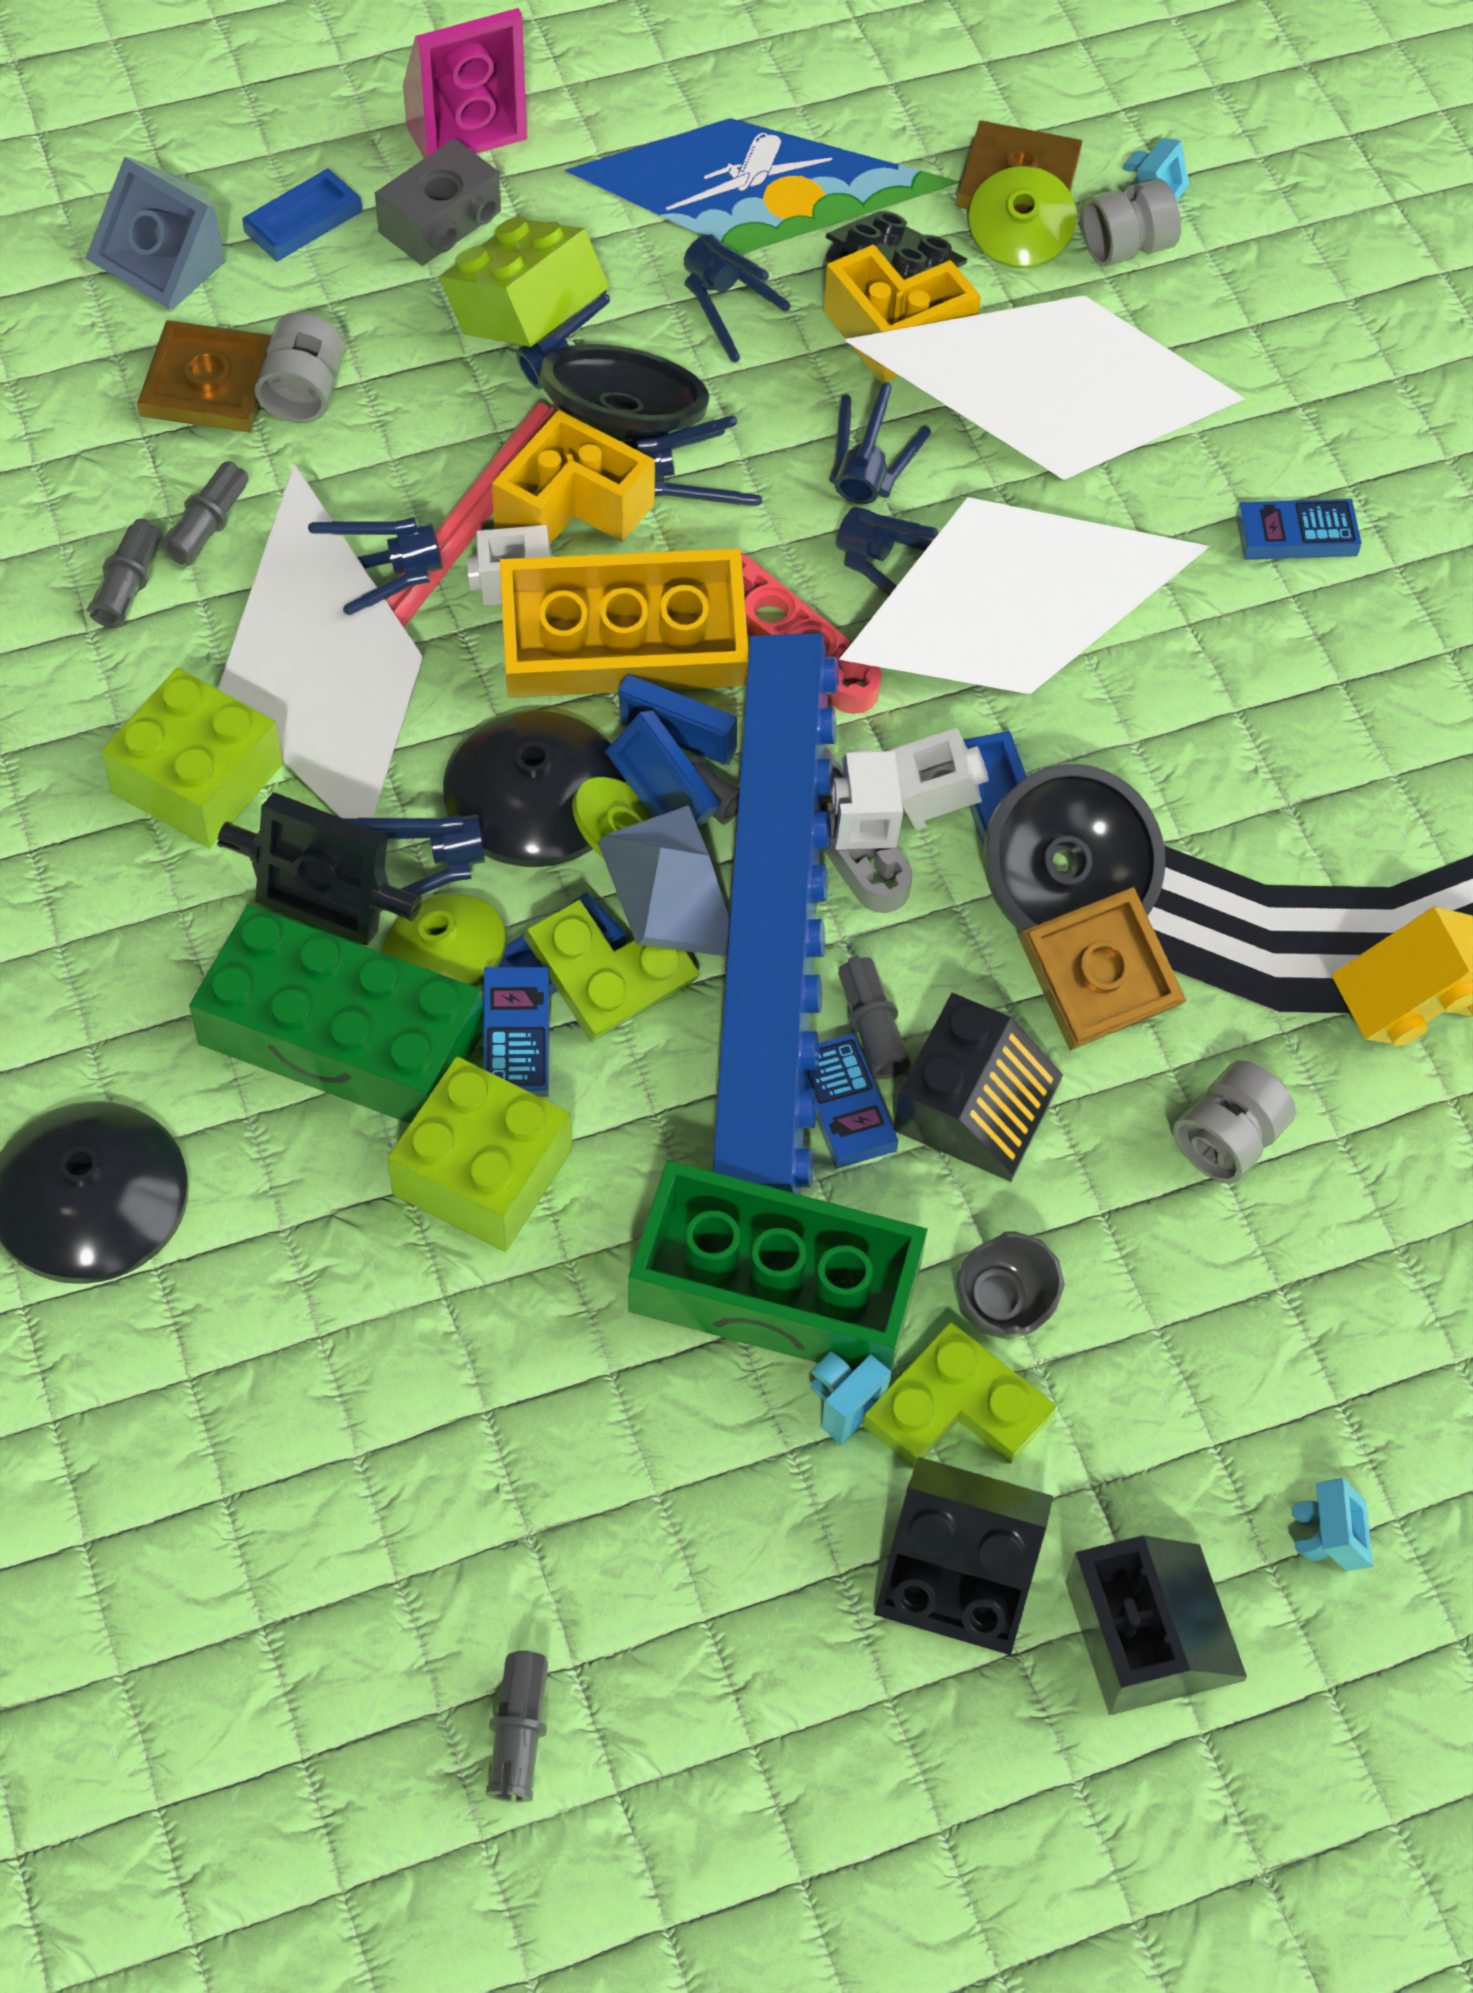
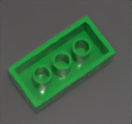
(335, 1014)
(774, 1268)

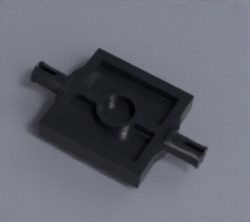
(320, 868)

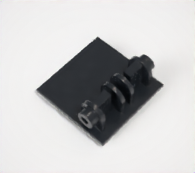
(900, 245)

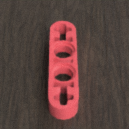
(763, 591)

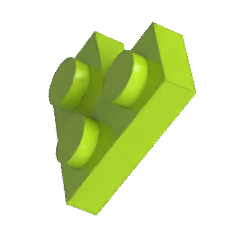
(602, 984)
(956, 1383)

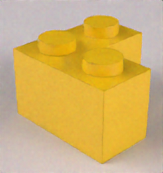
(870, 298)
(572, 474)
(1411, 977)

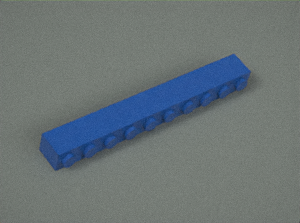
(774, 915)

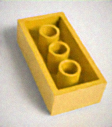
(597, 617)

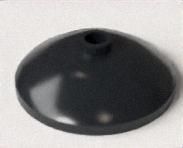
(623, 390)
(523, 807)
(1089, 820)
(96, 1221)

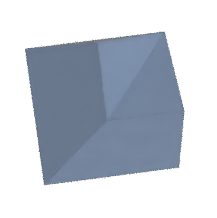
(157, 233)
(668, 884)

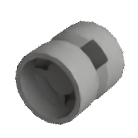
(1125, 222)
(299, 368)
(1234, 1121)

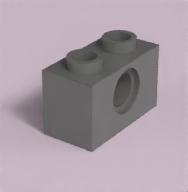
(438, 202)

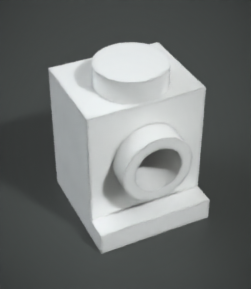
(503, 544)
(938, 776)
(867, 801)

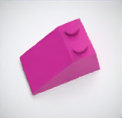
(468, 85)

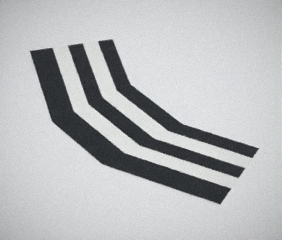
(1286, 939)

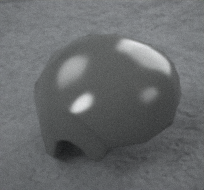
(1009, 1285)

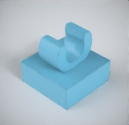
(1163, 162)
(847, 1392)
(1342, 1529)

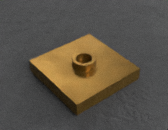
(1006, 146)
(204, 376)
(1101, 968)

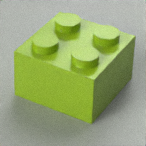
(523, 281)
(192, 756)
(480, 1153)

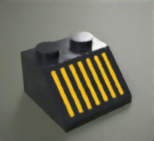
(977, 1088)

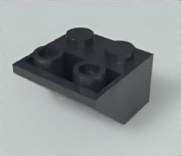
(964, 1555)
(1151, 1621)

